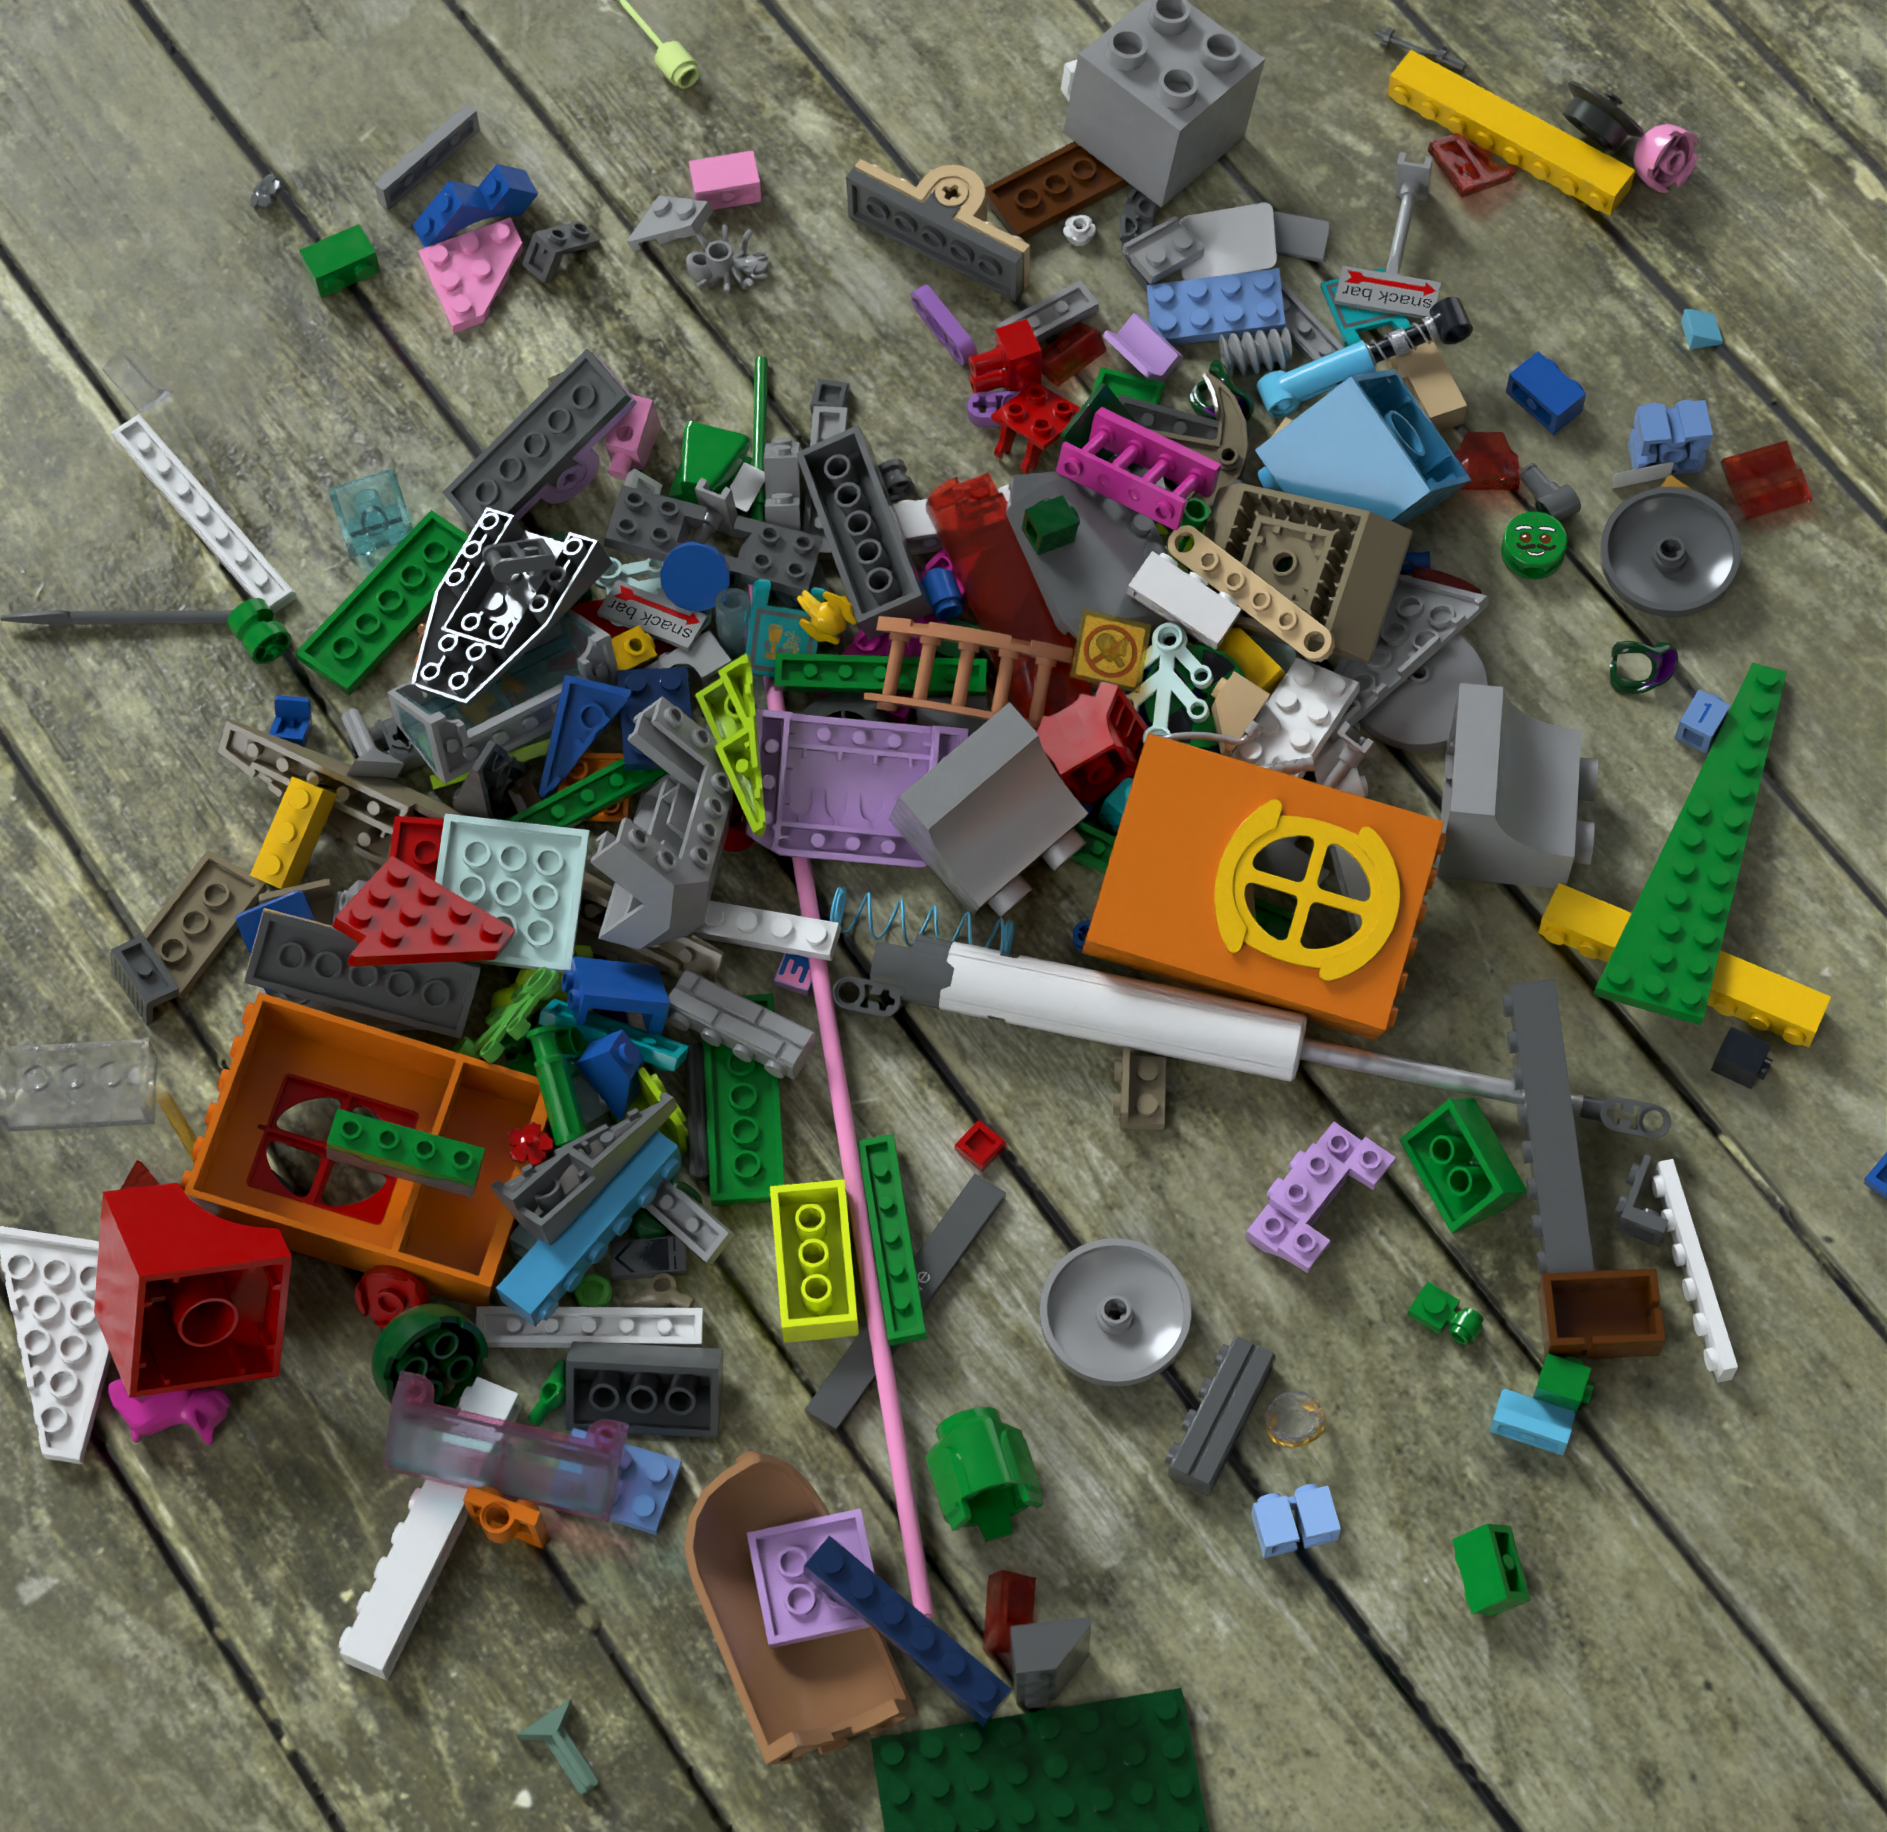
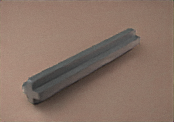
(696, 1113)

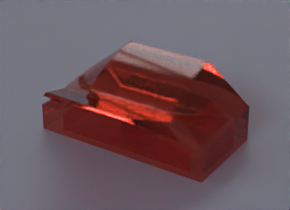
(1488, 462)

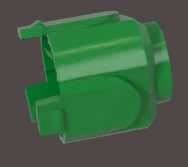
(982, 1472)

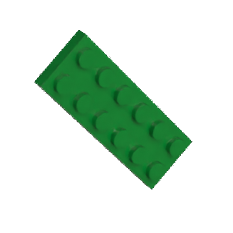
(383, 605)
(742, 1124)

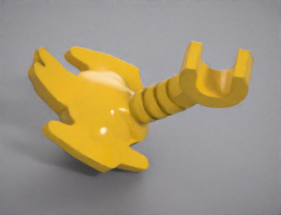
(826, 617)

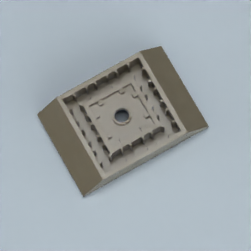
(1340, 554)

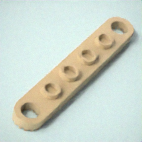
(1251, 593)

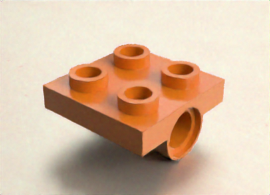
(504, 1518)

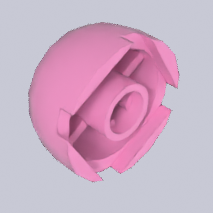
(1665, 156)

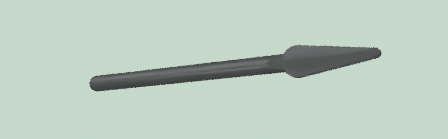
(66, 618)

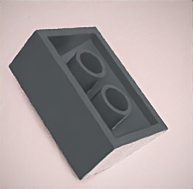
(1047, 1658)

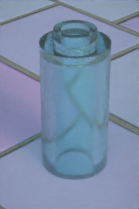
(732, 621)

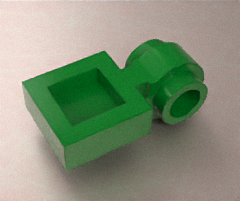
(1437, 1308)

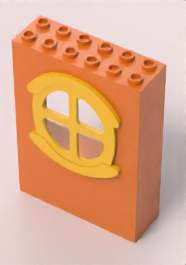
(1182, 872)

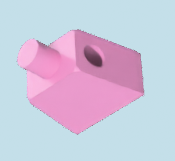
(633, 438)

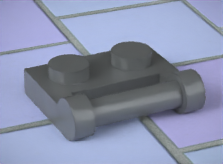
(519, 557)

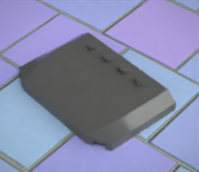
(1101, 561)

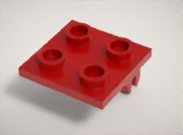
(1035, 415)

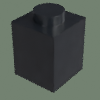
(1742, 1058)

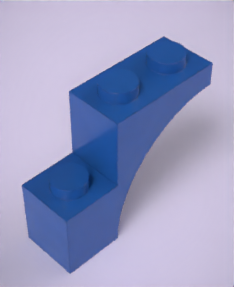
(458, 205)

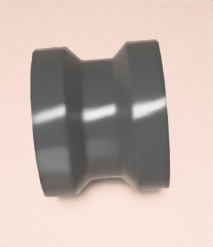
(895, 479)

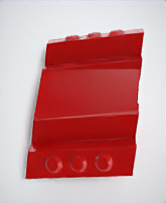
(1094, 742)

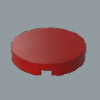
(388, 1292)

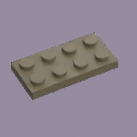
(201, 918)

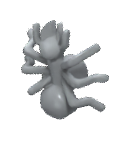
(719, 263)

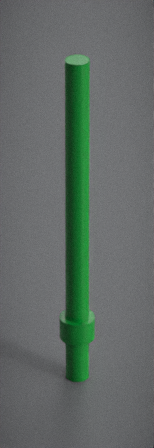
(759, 431)

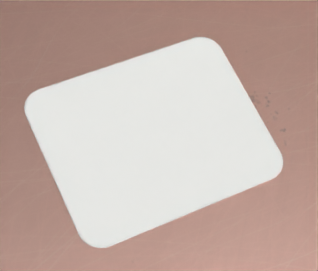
(1233, 241)

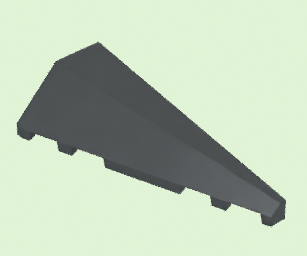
(557, 1191)

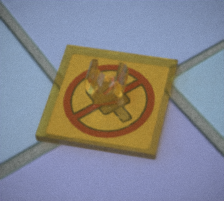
(1110, 650)

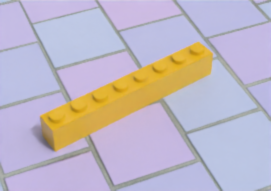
(1510, 133)
(1737, 987)

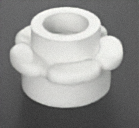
(1076, 236)

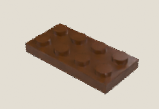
(1051, 190)

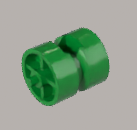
(258, 629)

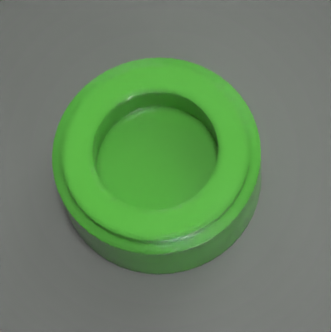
(593, 1292)

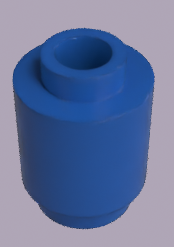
(943, 593)

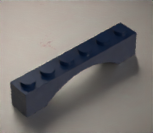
(928, 1646)

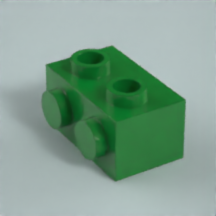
(340, 261)
(1490, 1569)

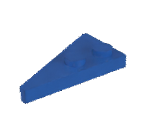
(581, 717)

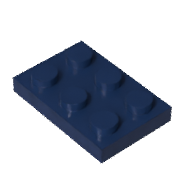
(648, 687)

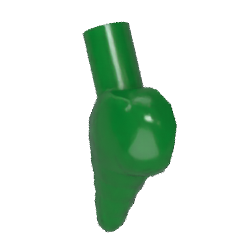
(551, 1394)

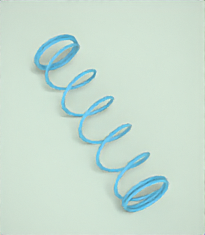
(838, 907)

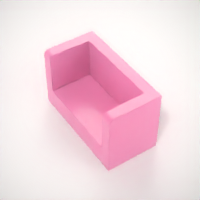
(726, 180)

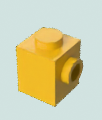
(633, 649)

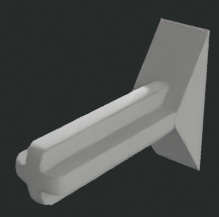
(371, 760)

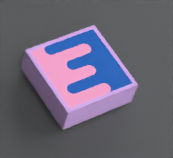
(794, 974)

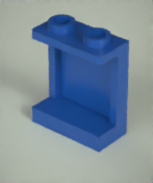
(616, 988)

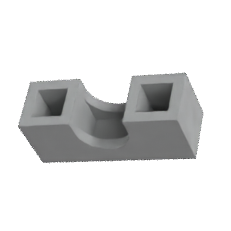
(701, 661)

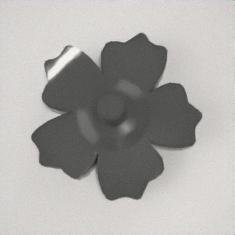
(266, 192)

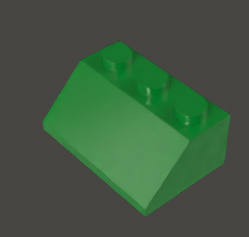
(1462, 1164)

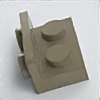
(1142, 1091)

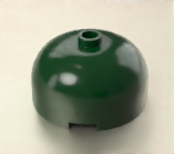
(427, 1340)

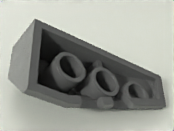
(487, 784)

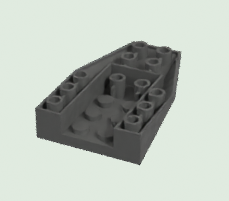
(487, 624)

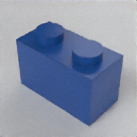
(1546, 392)

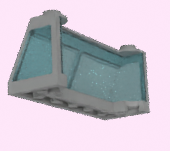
(512, 708)

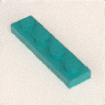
(659, 1051)

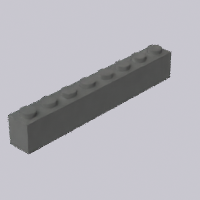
(1549, 1128)

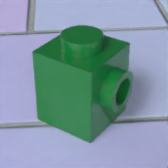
(1564, 1382)

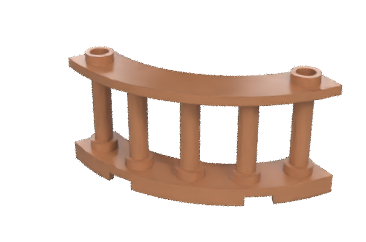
(969, 643)

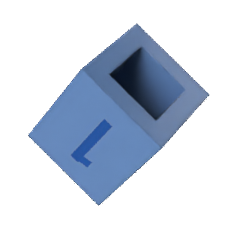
(1702, 721)

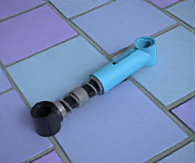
(1285, 391)

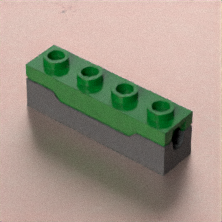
(405, 1153)

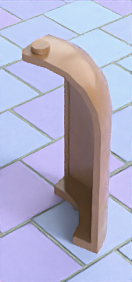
(799, 1692)

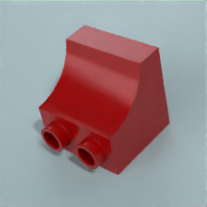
(187, 1293)

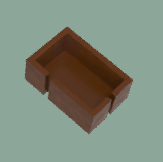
(1601, 1314)

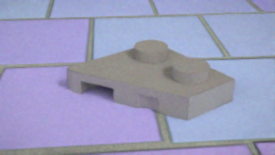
(669, 220)

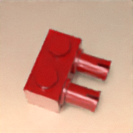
(1013, 362)

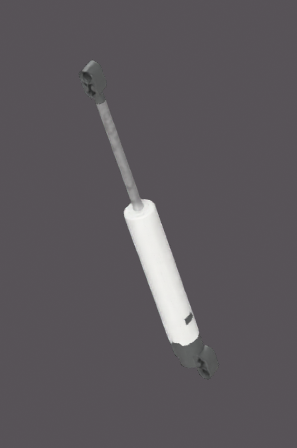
(1156, 1020)

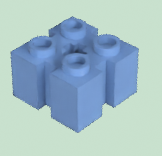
(1671, 436)

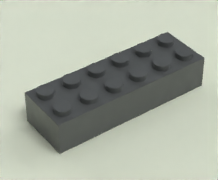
(863, 530)

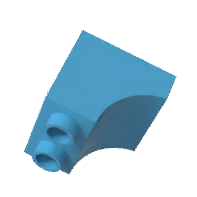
(1365, 450)

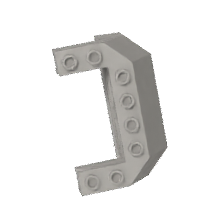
(674, 845)

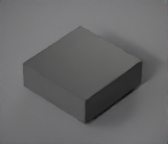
(830, 394)

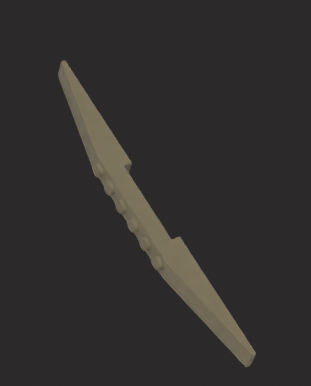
(366, 816)

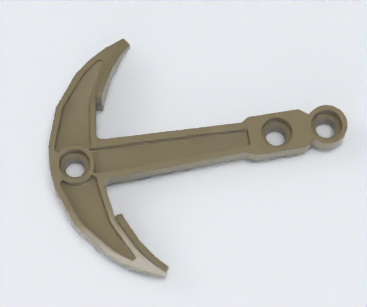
(1231, 437)

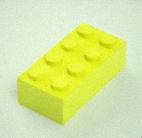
(814, 1261)

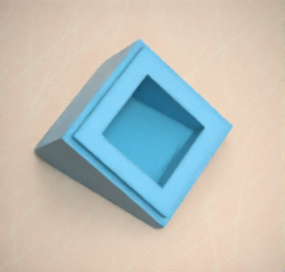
(1700, 329)

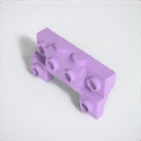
(1308, 1189)

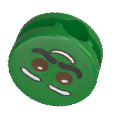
(1534, 545)

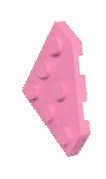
(472, 271)

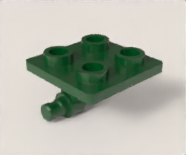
(1080, 426)

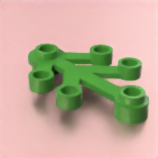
(510, 1018)

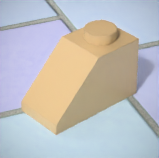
(1235, 707)

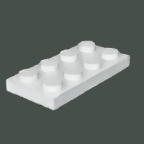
(1299, 715)

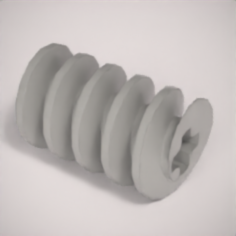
(1256, 351)

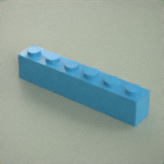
(552, 1270)

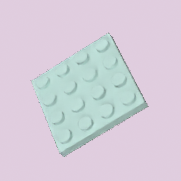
(524, 878)

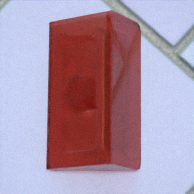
(1071, 353)
(1007, 1605)

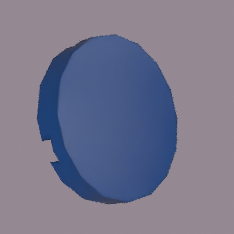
(694, 576)

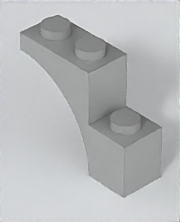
(782, 483)

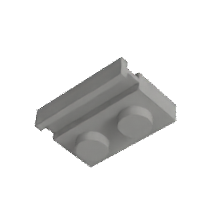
(1163, 250)

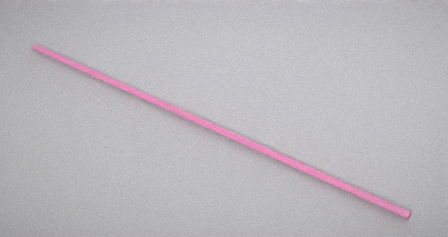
(862, 1234)

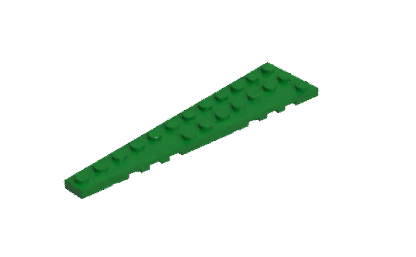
(1680, 919)

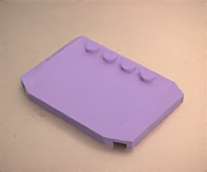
(838, 781)

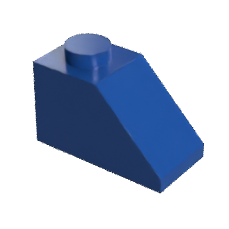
(612, 1069)

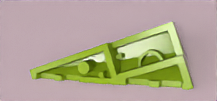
(732, 719)

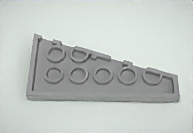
(1415, 627)

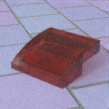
(1766, 480)

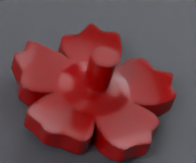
(529, 1144)

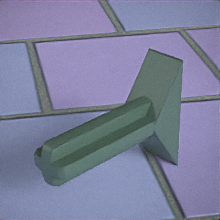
(552, 1731)

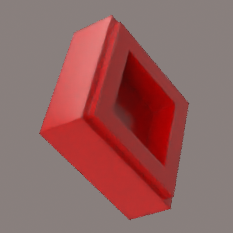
(980, 1145)

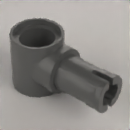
(1549, 497)

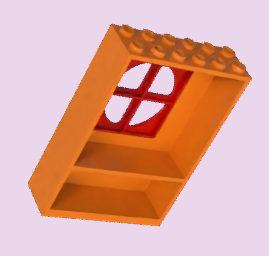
(308, 1054)

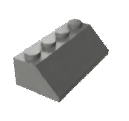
(645, 1386)

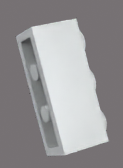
(1184, 599)

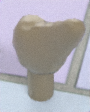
(659, 1294)

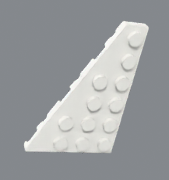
(58, 1334)

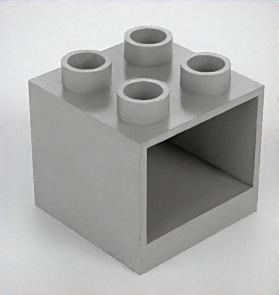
(1162, 96)

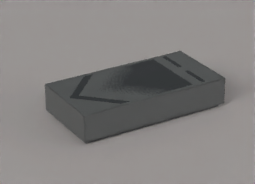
(648, 1258)

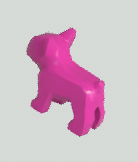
(196, 1407)

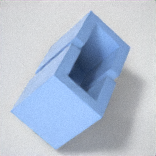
(1313, 1514)

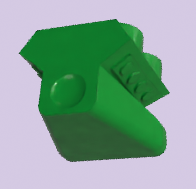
(709, 455)

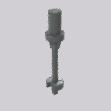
(1439, 57)

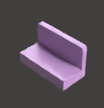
(1145, 348)

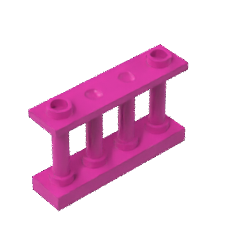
(1148, 450)

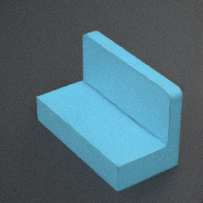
(1532, 1422)

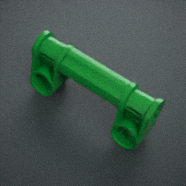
(553, 1049)

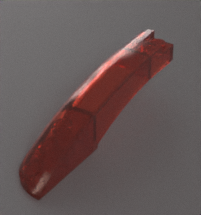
(1000, 584)

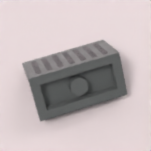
(142, 976)

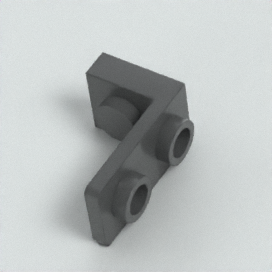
(551, 244)
(1639, 1223)

